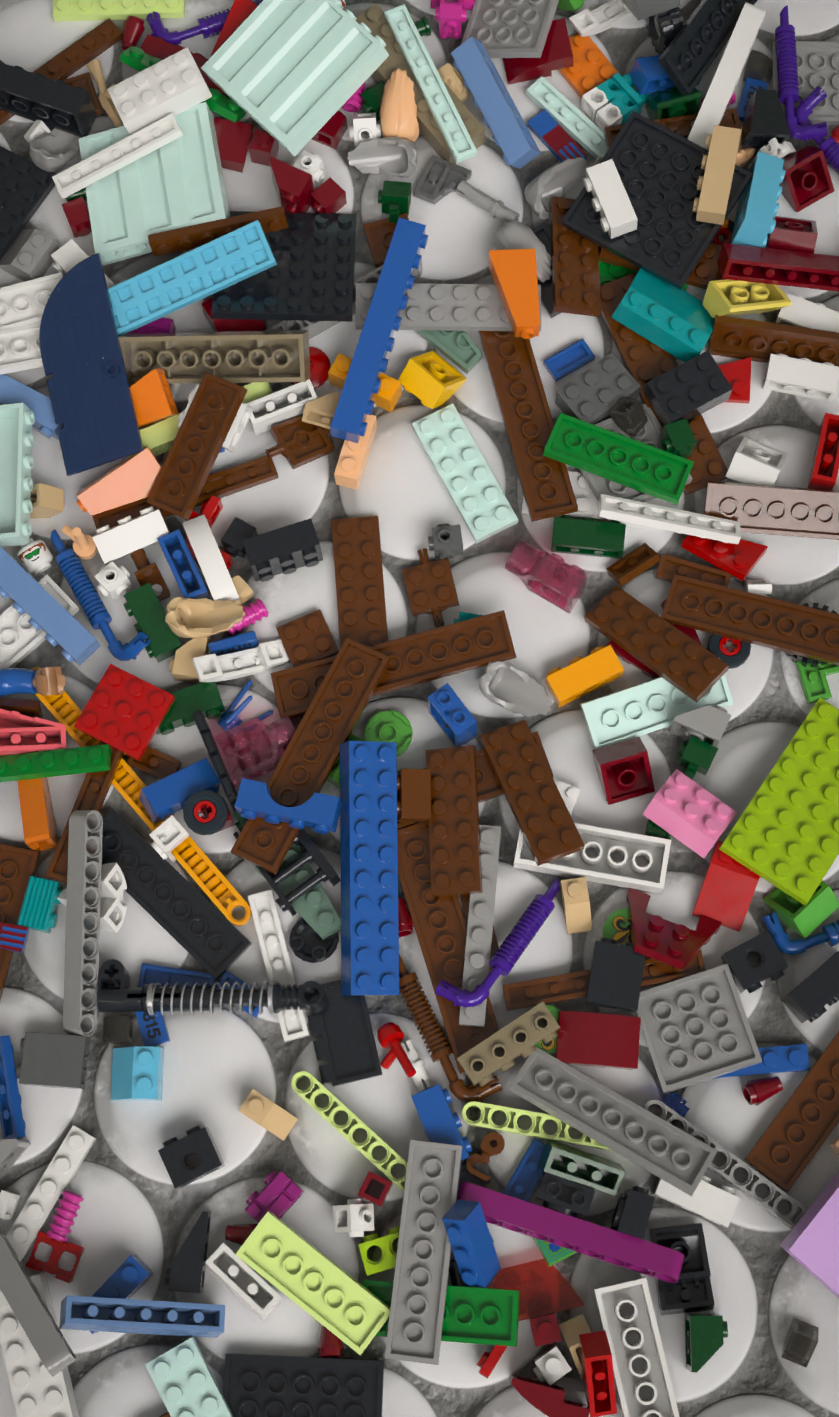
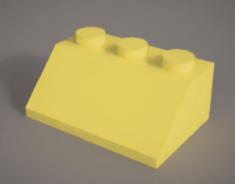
(742, 298)

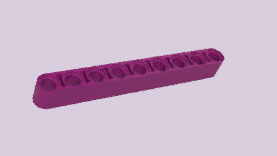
(575, 1233)

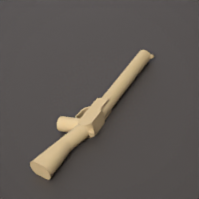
(104, 96)

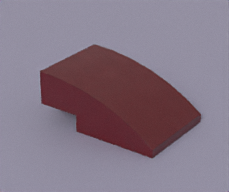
(555, 55)
(232, 143)
(598, 1039)
(548, 1398)

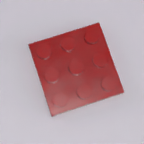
(124, 712)

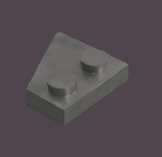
(440, 179)

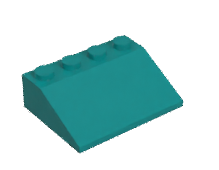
(665, 316)

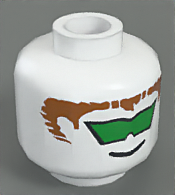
(35, 557)

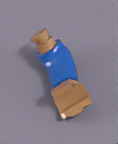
(23, 681)

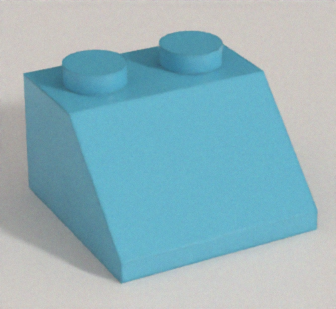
(137, 1073)

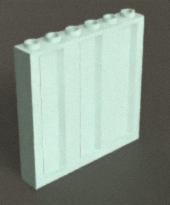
(295, 66)
(157, 192)

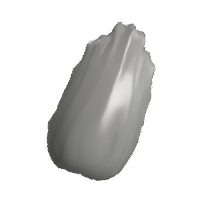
(54, 150)
(385, 157)
(555, 183)
(519, 236)
(514, 689)

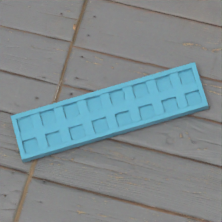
(190, 277)

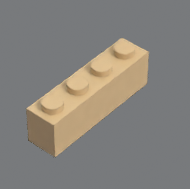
(718, 174)

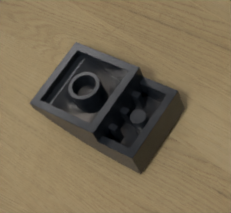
(693, 1288)

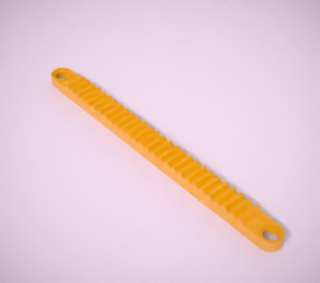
(130, 787)

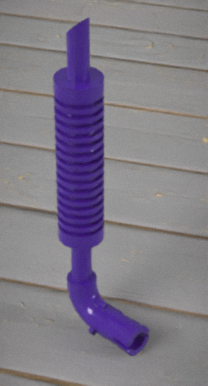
(205, 27)
(788, 80)
(829, 145)
(509, 950)

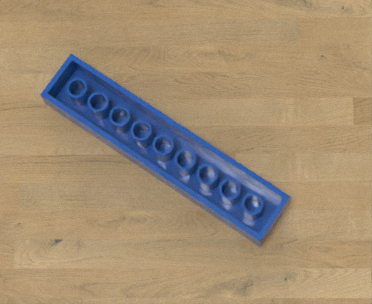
(369, 869)

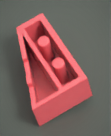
(28, 734)

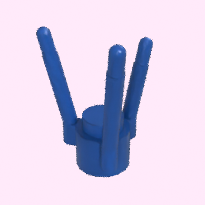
(230, 719)

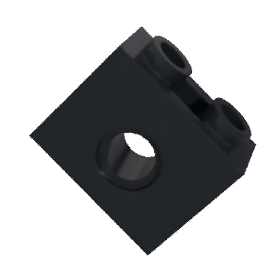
(770, 963)
(176, 1152)
(564, 1195)
(633, 1212)

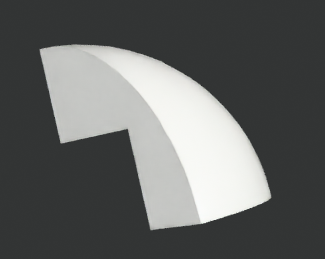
(112, 906)

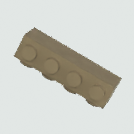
(508, 1044)

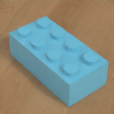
(758, 202)

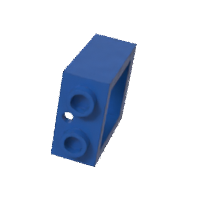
(449, 709)

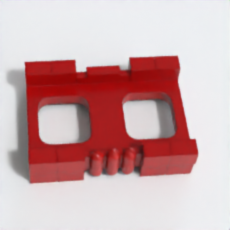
(52, 1264)

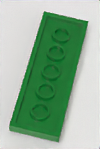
(618, 458)
(469, 1313)

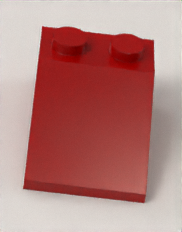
(726, 890)

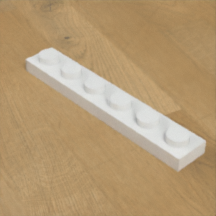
(117, 156)
(669, 519)
(277, 959)
(49, 1190)

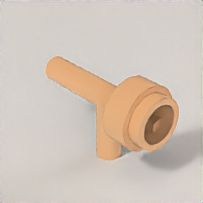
(83, 544)

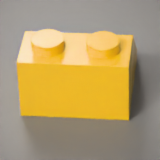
(431, 379)

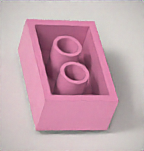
(690, 813)

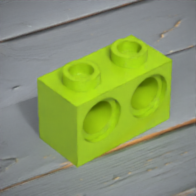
(388, 1257)

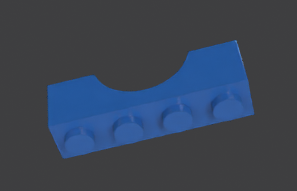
(319, 812)

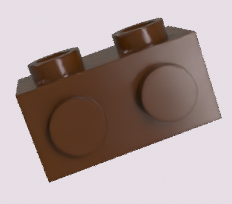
(413, 795)

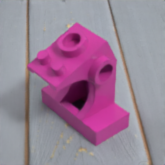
(450, 16)

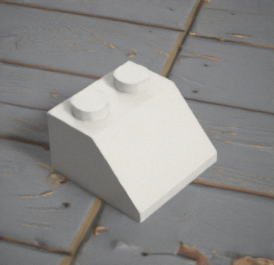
(755, 464)

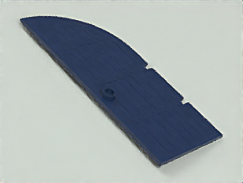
(88, 371)

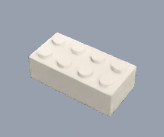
(159, 91)

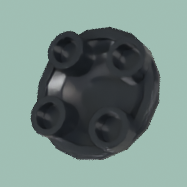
(309, 945)

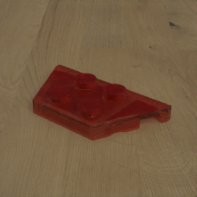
(540, 1288)

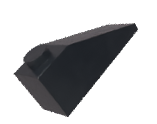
(188, 1266)

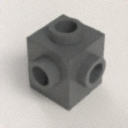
(446, 541)

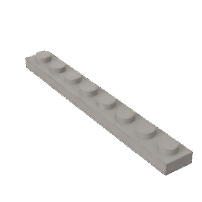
(481, 925)

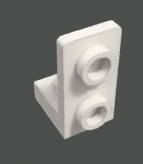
(168, 837)

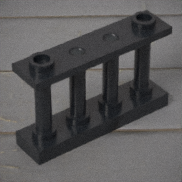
(310, 854)

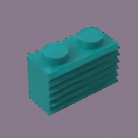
(40, 905)

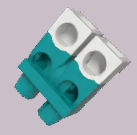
(612, 101)

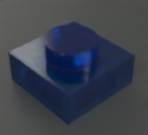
(676, 1103)

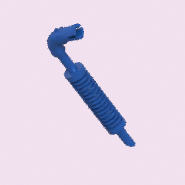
(92, 603)
(793, 947)

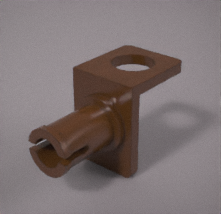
(149, 573)

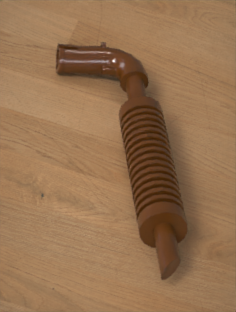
(435, 1040)

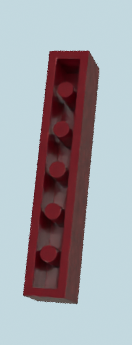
(779, 267)

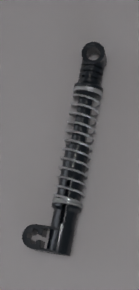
(200, 998)

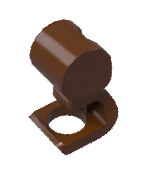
(490, 1146)

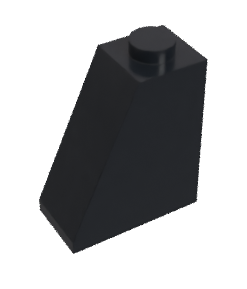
(764, 120)

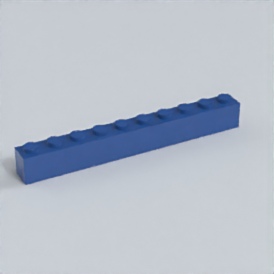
(378, 331)

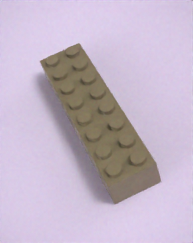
(428, 128)
(227, 355)

